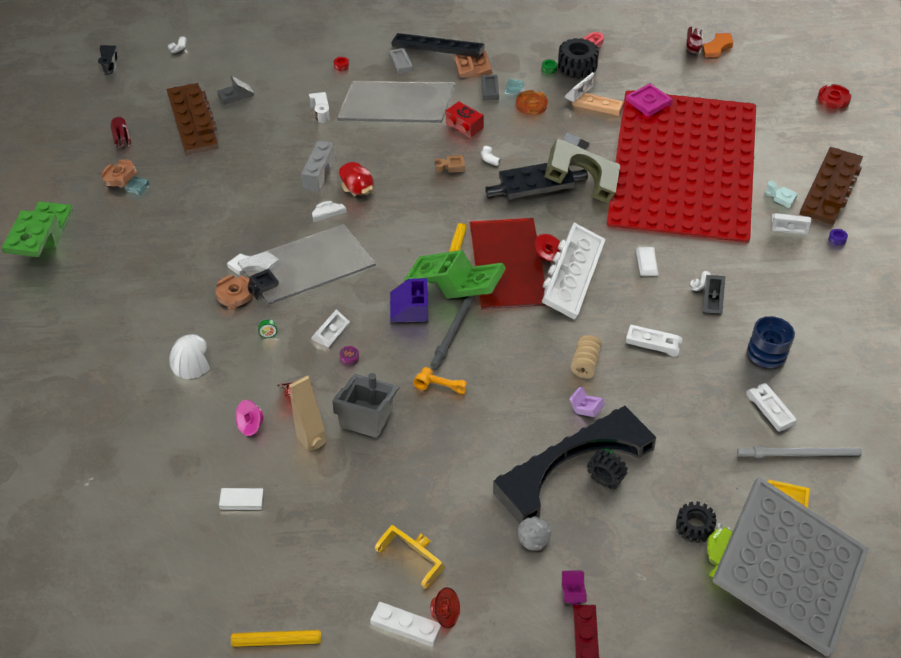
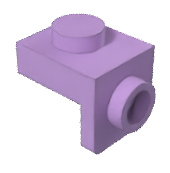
(586, 404)

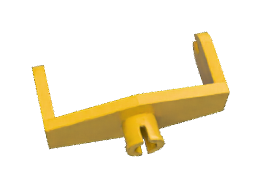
(417, 545)

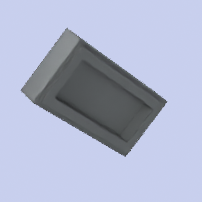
(490, 87)

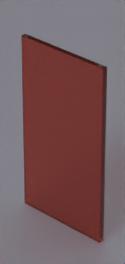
(514, 246)

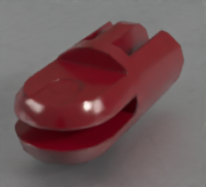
(694, 40)
(120, 131)

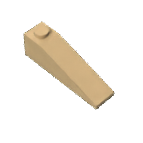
(306, 415)

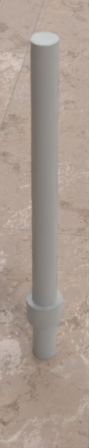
(759, 452)

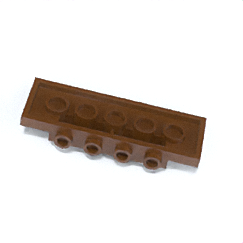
(193, 118)
(832, 185)

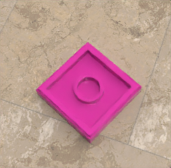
(649, 99)

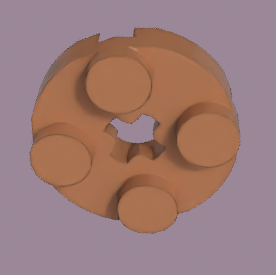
(119, 174)
(233, 299)

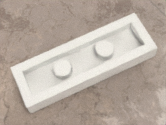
(405, 624)

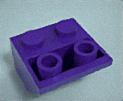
(409, 301)

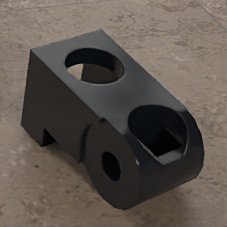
(108, 59)

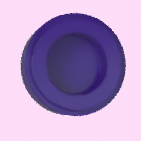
(838, 237)

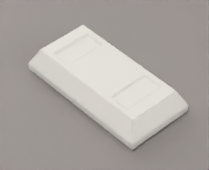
(647, 261)

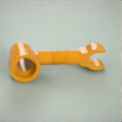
(425, 378)

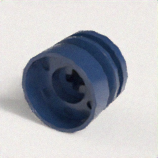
(770, 342)

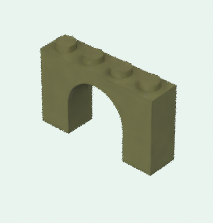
(601, 169)

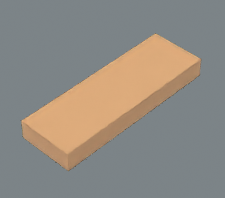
(599, 104)

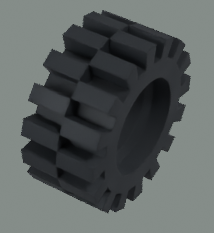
(607, 468)
(698, 512)

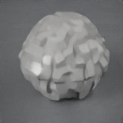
(534, 533)

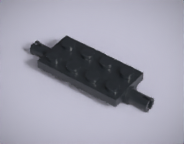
(531, 181)

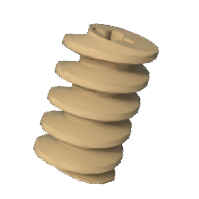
(586, 356)

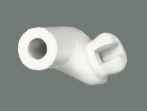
(179, 47)
(488, 158)
(698, 285)

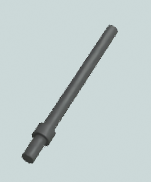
(441, 350)

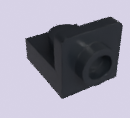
(261, 282)

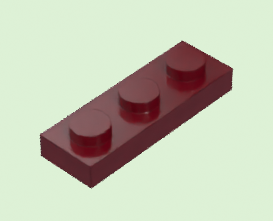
(585, 631)

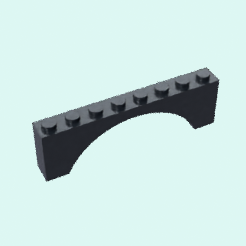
(617, 432)

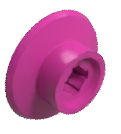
(248, 417)

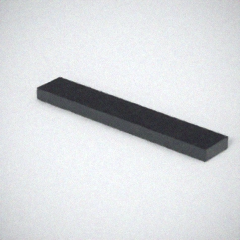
(438, 45)

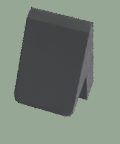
(238, 91)

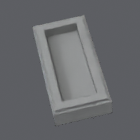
(401, 61)

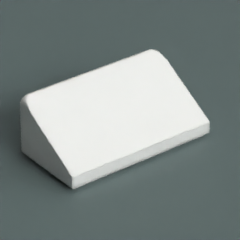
(581, 88)
(330, 329)

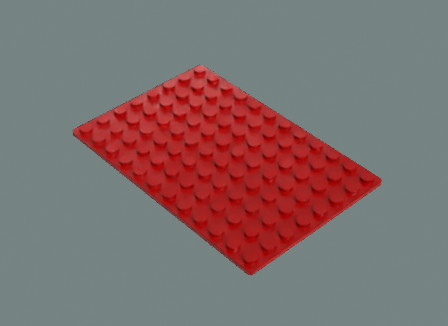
(686, 169)

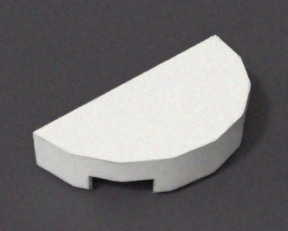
(327, 209)

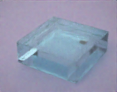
(514, 87)
(137, 185)

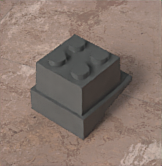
(364, 404)

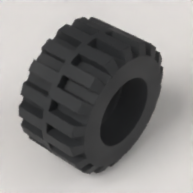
(578, 57)

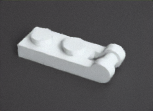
(654, 340)
(772, 407)

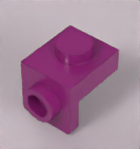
(573, 587)

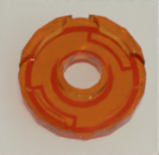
(524, 106)

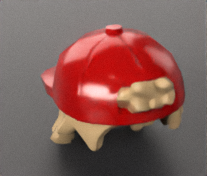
(356, 179)

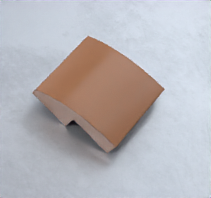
(473, 66)

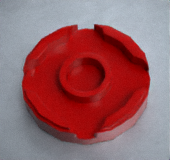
(834, 96)

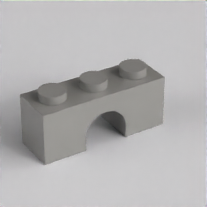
(319, 160)

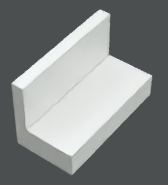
(790, 224)

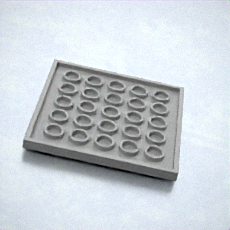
(791, 566)

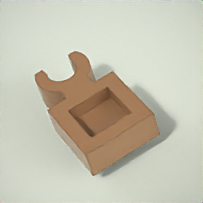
(452, 163)

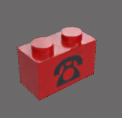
(464, 119)

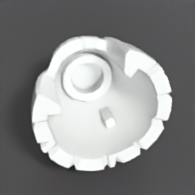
(187, 357)

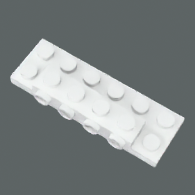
(572, 270)

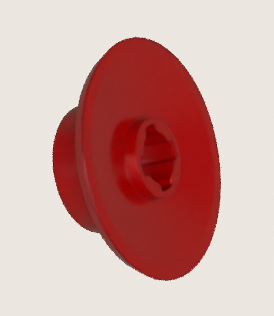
(546, 246)

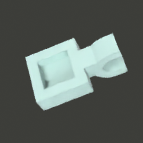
(782, 196)

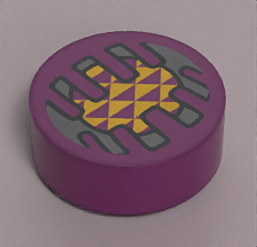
(349, 355)

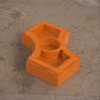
(721, 42)

